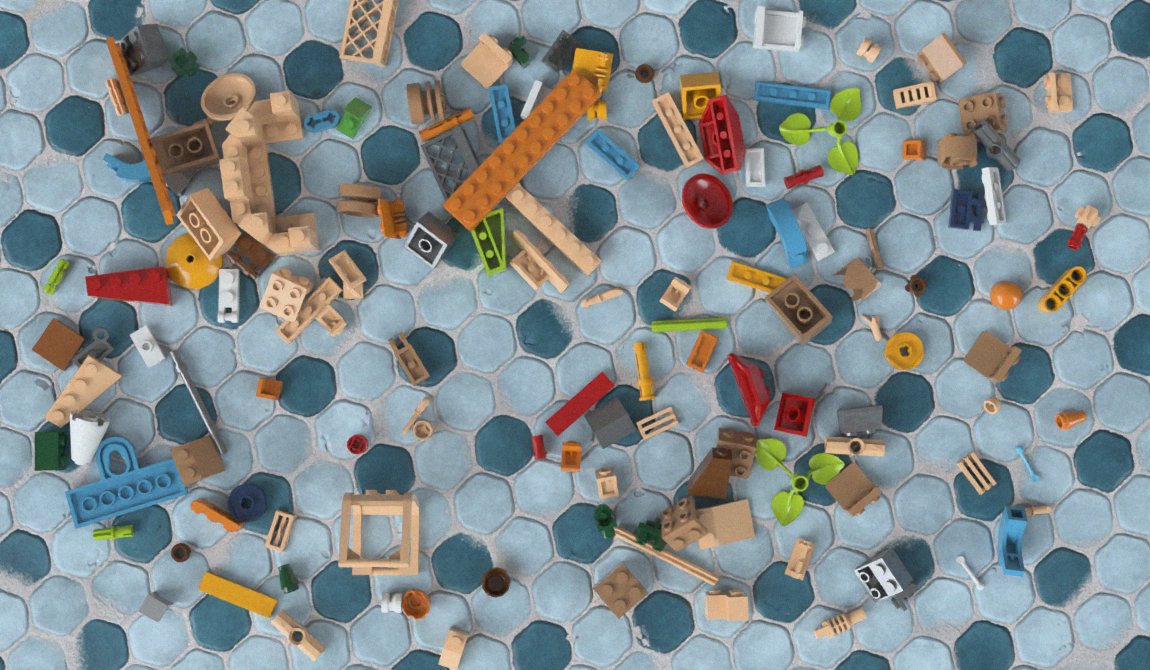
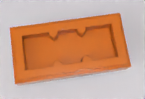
(702, 351)

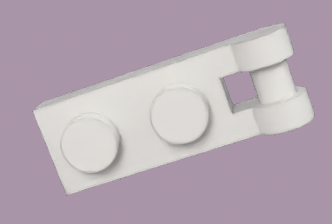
(229, 295)

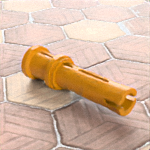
(644, 381)

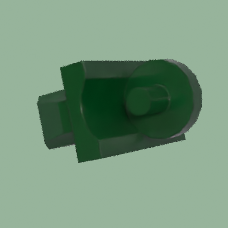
(605, 520)
(652, 531)

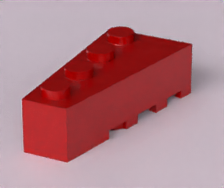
(139, 286)

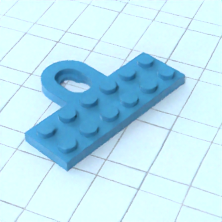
(123, 492)

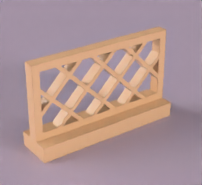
(384, 32)

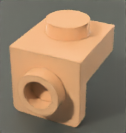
(675, 293)
(331, 320)

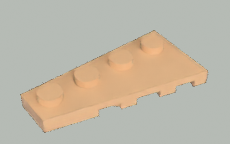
(84, 387)

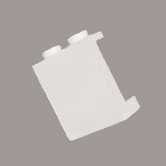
(778, 30)

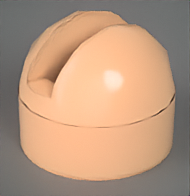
(989, 408)

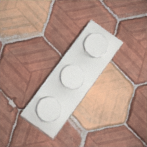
(993, 196)
(813, 232)

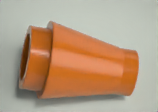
(1068, 419)

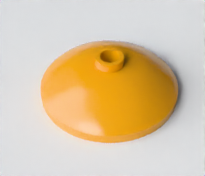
(195, 274)

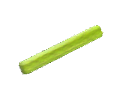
(689, 324)

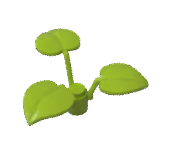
(846, 106)
(788, 505)

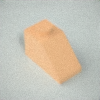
(453, 648)

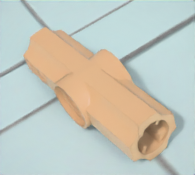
(867, 447)
(288, 626)

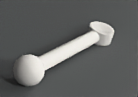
(980, 586)

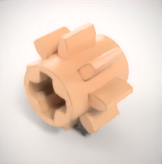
(1087, 216)

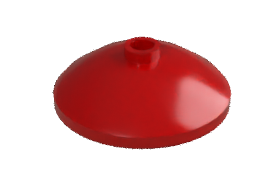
(714, 198)

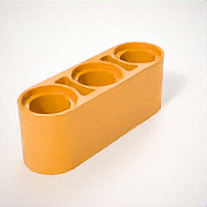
(1070, 287)

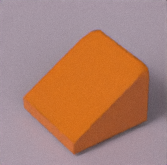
(914, 150)

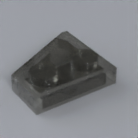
(562, 51)

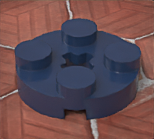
(236, 501)

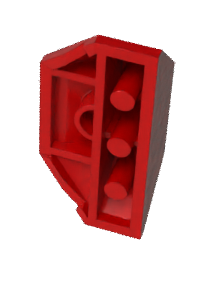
(722, 135)
(751, 386)

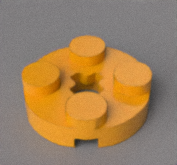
(914, 349)

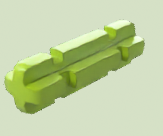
(56, 276)

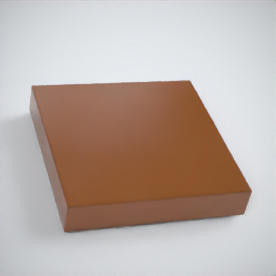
(59, 344)

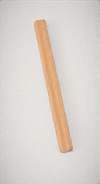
(668, 557)

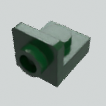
(519, 54)

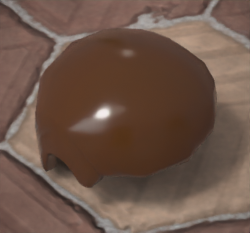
(495, 582)

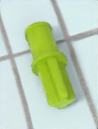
(113, 532)

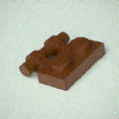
(255, 251)

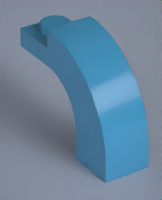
(130, 172)
(789, 232)
(1010, 540)

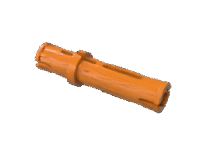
(447, 124)

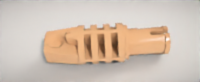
(840, 623)

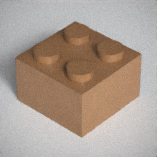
(620, 590)

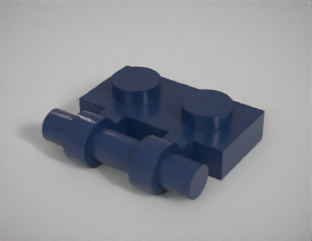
(961, 209)

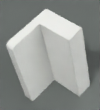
(536, 96)

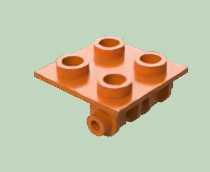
(389, 223)

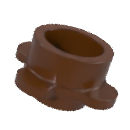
(922, 284)

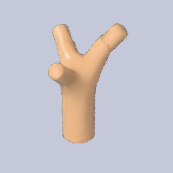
(874, 325)

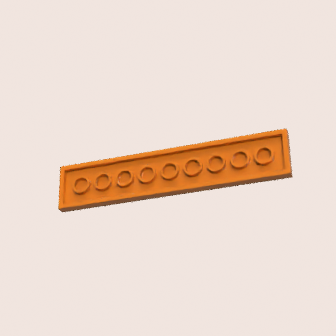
(141, 130)
(522, 150)

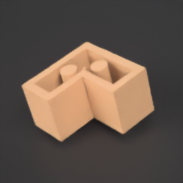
(727, 605)

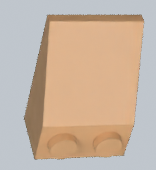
(725, 523)

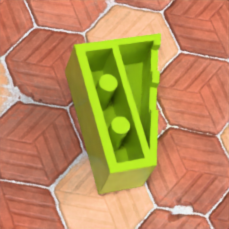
(491, 243)

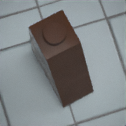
(712, 475)

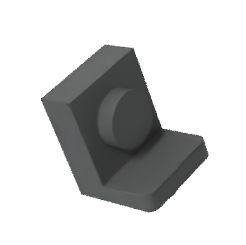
(907, 593)

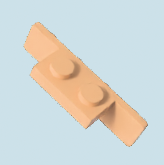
(534, 265)

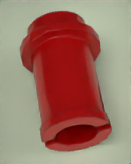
(1077, 237)
(538, 447)

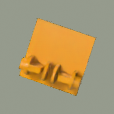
(594, 67)

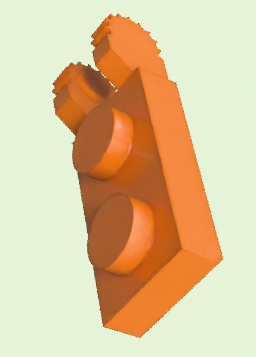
(216, 515)

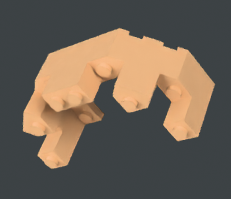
(248, 176)

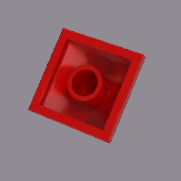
(794, 414)

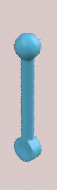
(1034, 477)

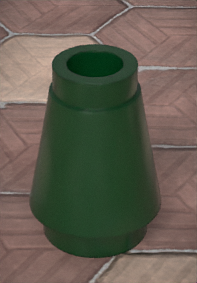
(288, 580)

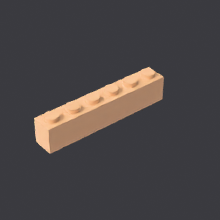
(553, 229)

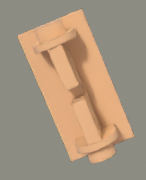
(799, 558)

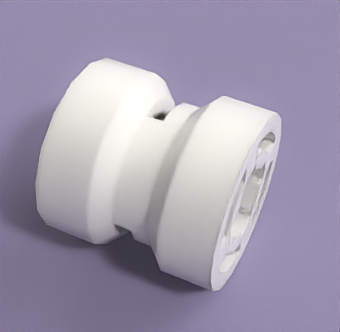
(391, 602)

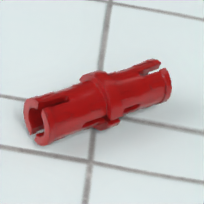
(803, 176)

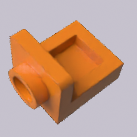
(571, 456)

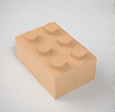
(208, 223)

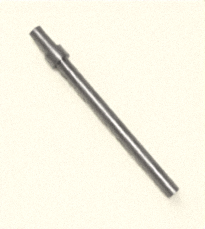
(181, 369)

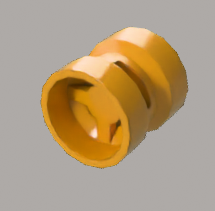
(597, 110)

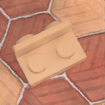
(1058, 92)

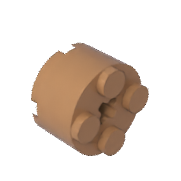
(957, 151)

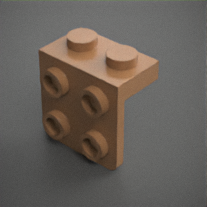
(983, 107)
(992, 357)
(743, 450)
(853, 490)
(680, 524)

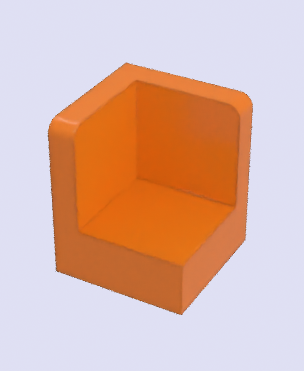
(269, 388)

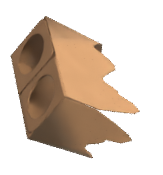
(860, 279)

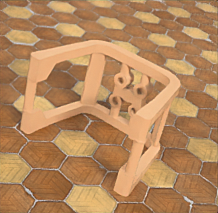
(380, 504)

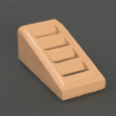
(930, 91)

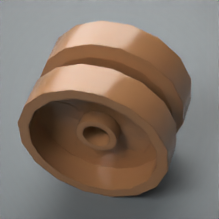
(359, 200)

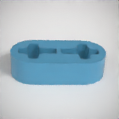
(321, 116)

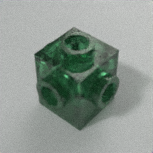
(184, 63)

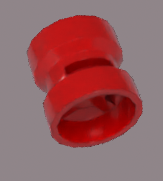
(361, 444)

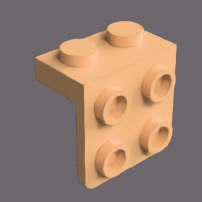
(487, 61)
(285, 294)

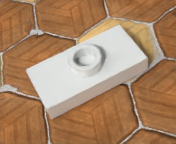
(755, 167)
(148, 346)

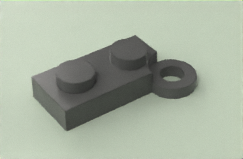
(97, 348)

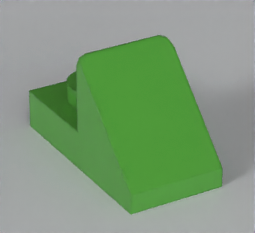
(353, 118)

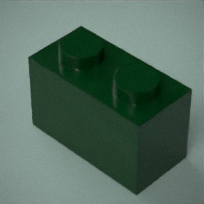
(50, 451)

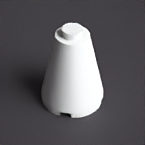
(86, 434)

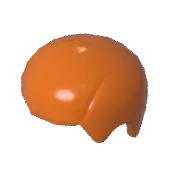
(1005, 295)
(416, 604)

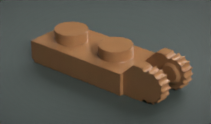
(410, 361)

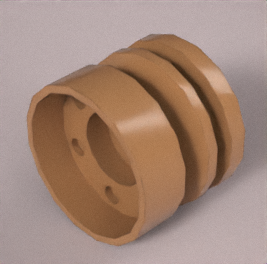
(426, 102)

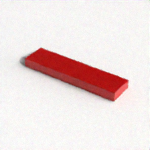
(580, 403)

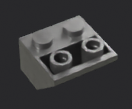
(143, 49)
(884, 575)

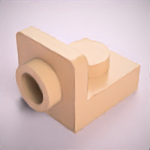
(606, 482)

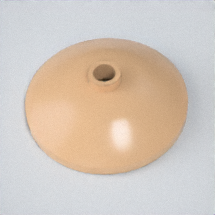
(227, 96)

